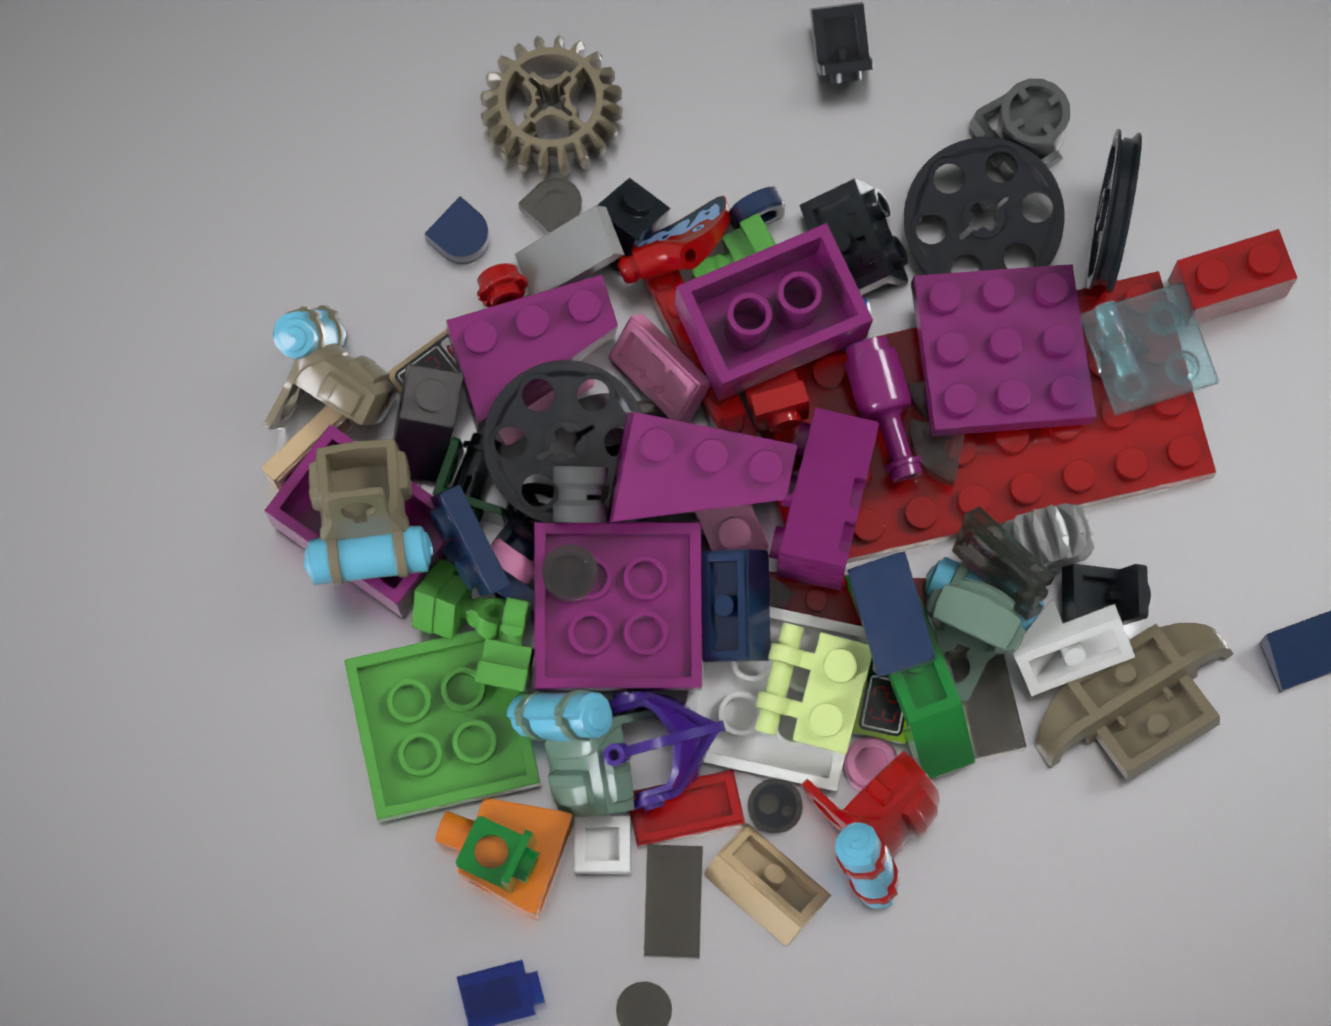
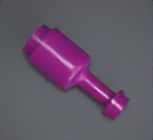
(882, 396)

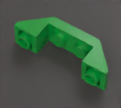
(932, 712)

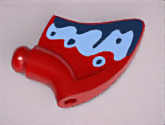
(678, 245)

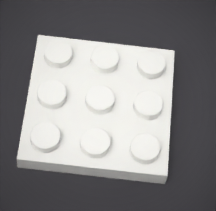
(731, 695)

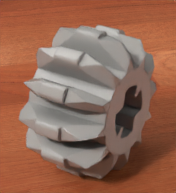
(1054, 534)

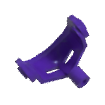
(688, 733)

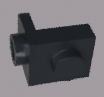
(840, 41)
(634, 215)
(1096, 587)

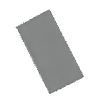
(570, 251)

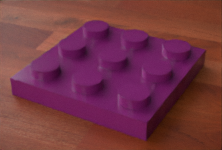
(1002, 350)
(637, 622)

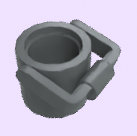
(1031, 115)

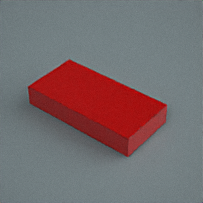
(703, 808)

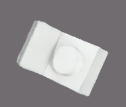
(1064, 652)

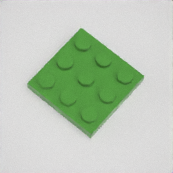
(434, 731)

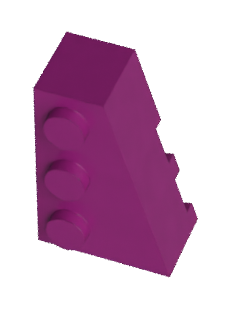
(529, 331)
(693, 467)
(824, 498)

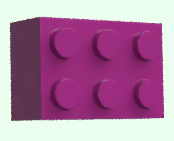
(772, 311)
(294, 516)

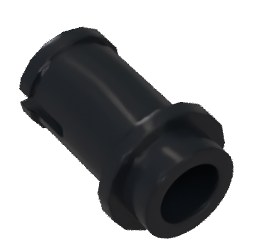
(473, 471)

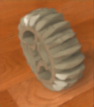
(576, 74)

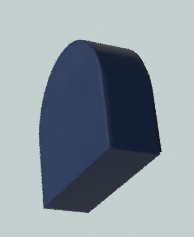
(763, 201)
(459, 232)

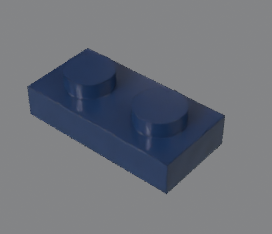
(477, 560)

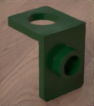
(482, 510)

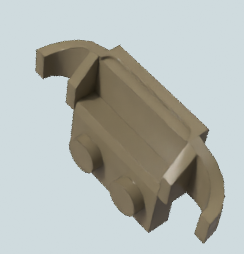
(1141, 705)

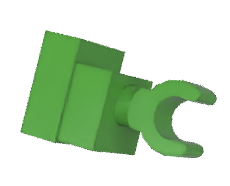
(744, 241)
(446, 603)
(506, 661)

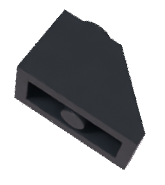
(426, 418)

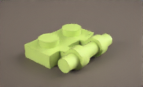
(831, 691)

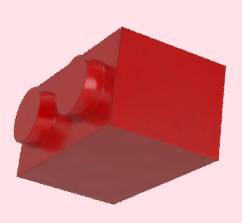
(1236, 276)

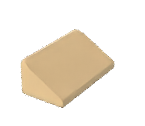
(766, 884)

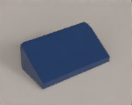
(735, 605)
(891, 614)
(1300, 651)

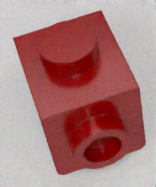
(778, 403)

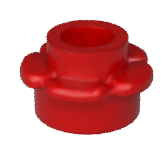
(500, 284)

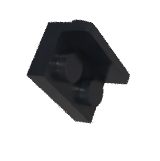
(860, 228)

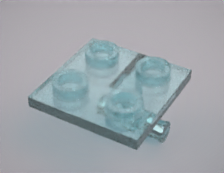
(1148, 348)

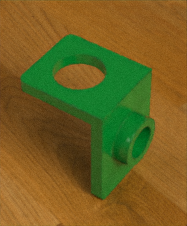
(519, 861)

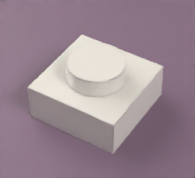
(602, 845)

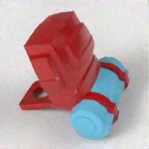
(877, 824)

